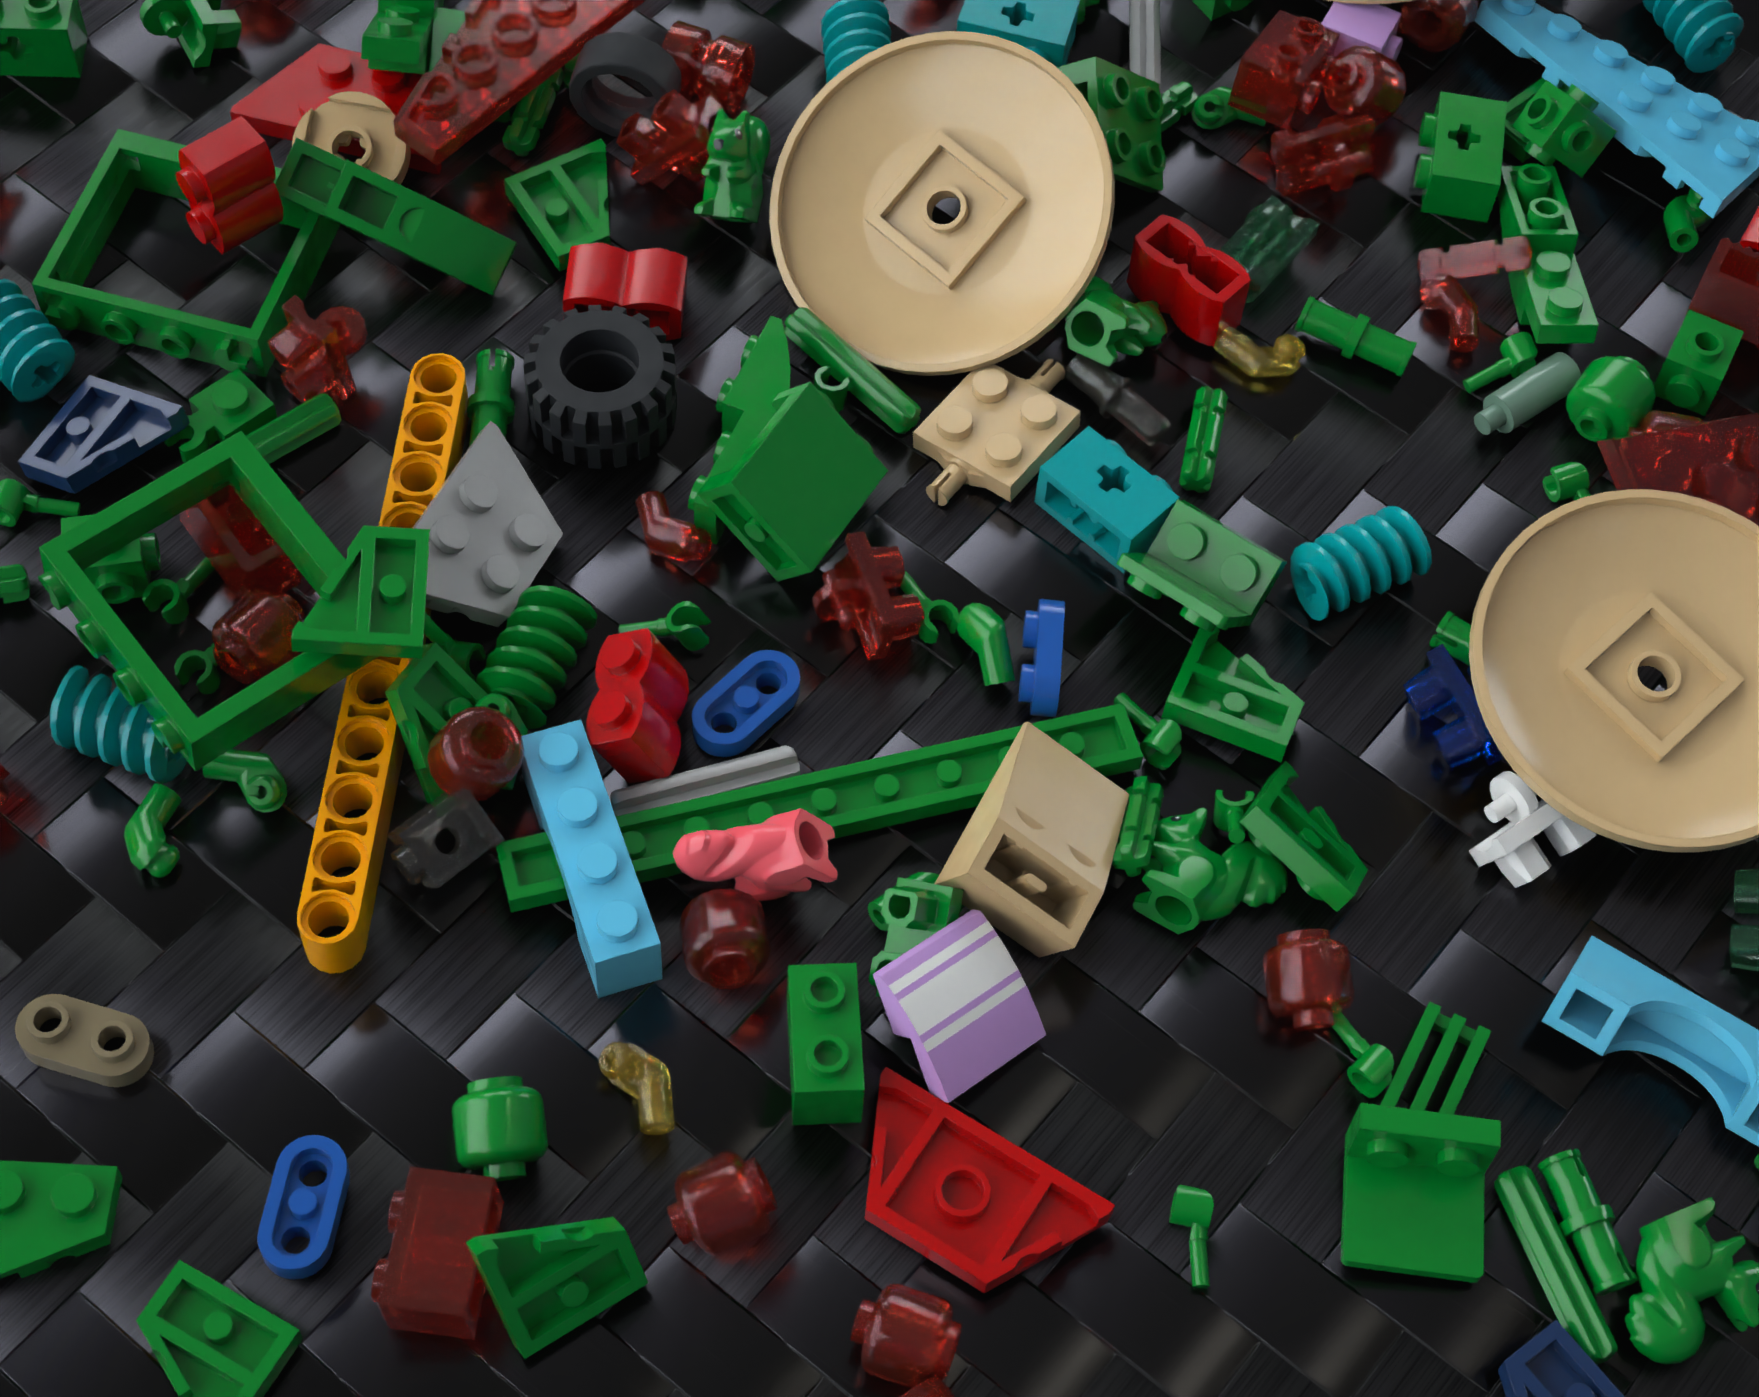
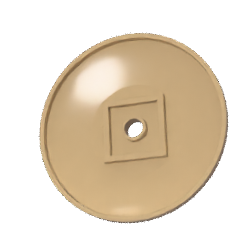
(929, 125)
(1560, 651)

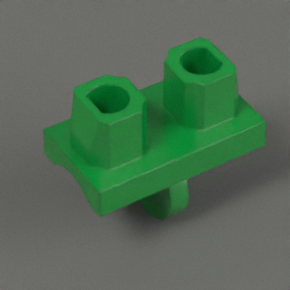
(196, 23)
(914, 914)

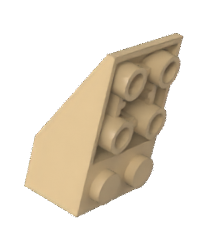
(1039, 845)

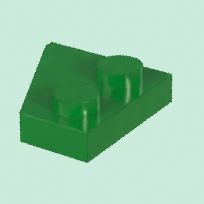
(564, 200)
(373, 599)
(1232, 699)
(424, 700)
(1303, 841)
(54, 1212)
(556, 1276)
(214, 1337)

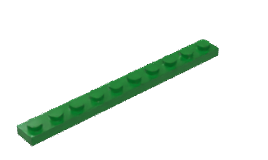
(846, 797)

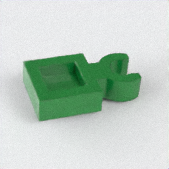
(222, 411)

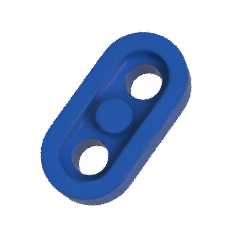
(1041, 680)
(742, 706)
(303, 1210)

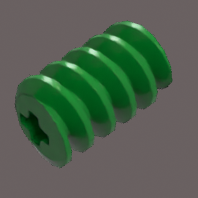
(537, 650)

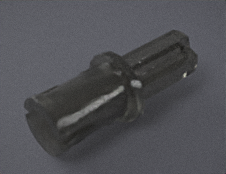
(1117, 398)

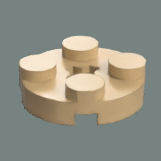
(362, 117)

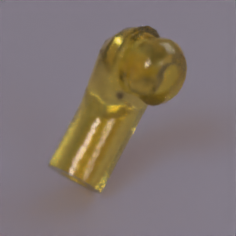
(1261, 361)
(643, 1079)

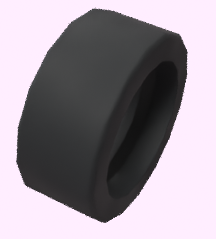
(624, 56)

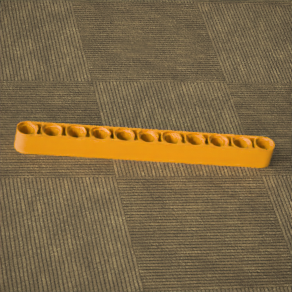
(423, 458)

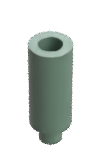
(1528, 394)

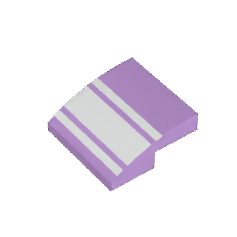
(959, 1005)

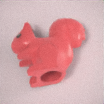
(761, 857)

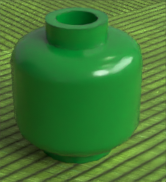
(1610, 397)
(499, 1127)

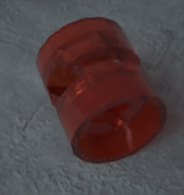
(711, 67)

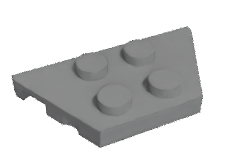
(486, 533)

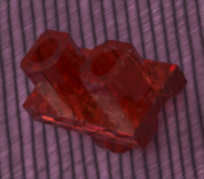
(675, 143)
(1323, 155)
(317, 349)
(859, 596)

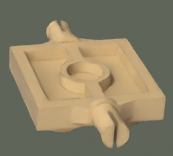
(996, 431)

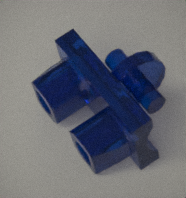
(1443, 686)

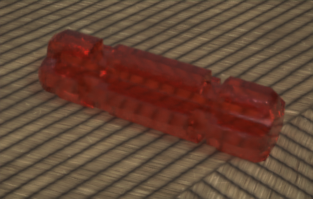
(1476, 258)

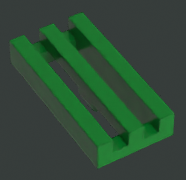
(1452, 1030)

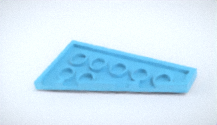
(1643, 103)

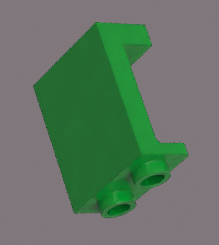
(796, 484)

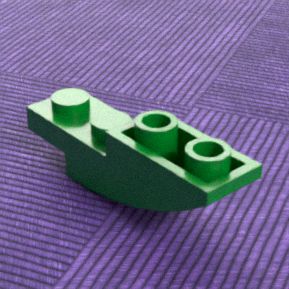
(400, 36)
(395, 216)
(1552, 290)
(745, 411)

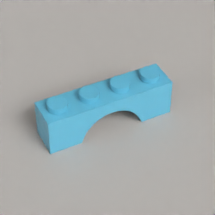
(592, 858)
(1624, 1005)

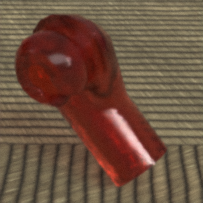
(1460, 306)
(669, 535)

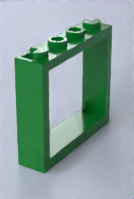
(149, 325)
(137, 677)

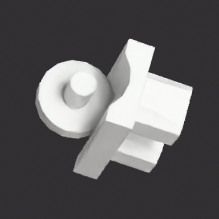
(1513, 844)

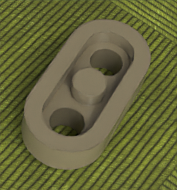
(80, 1039)

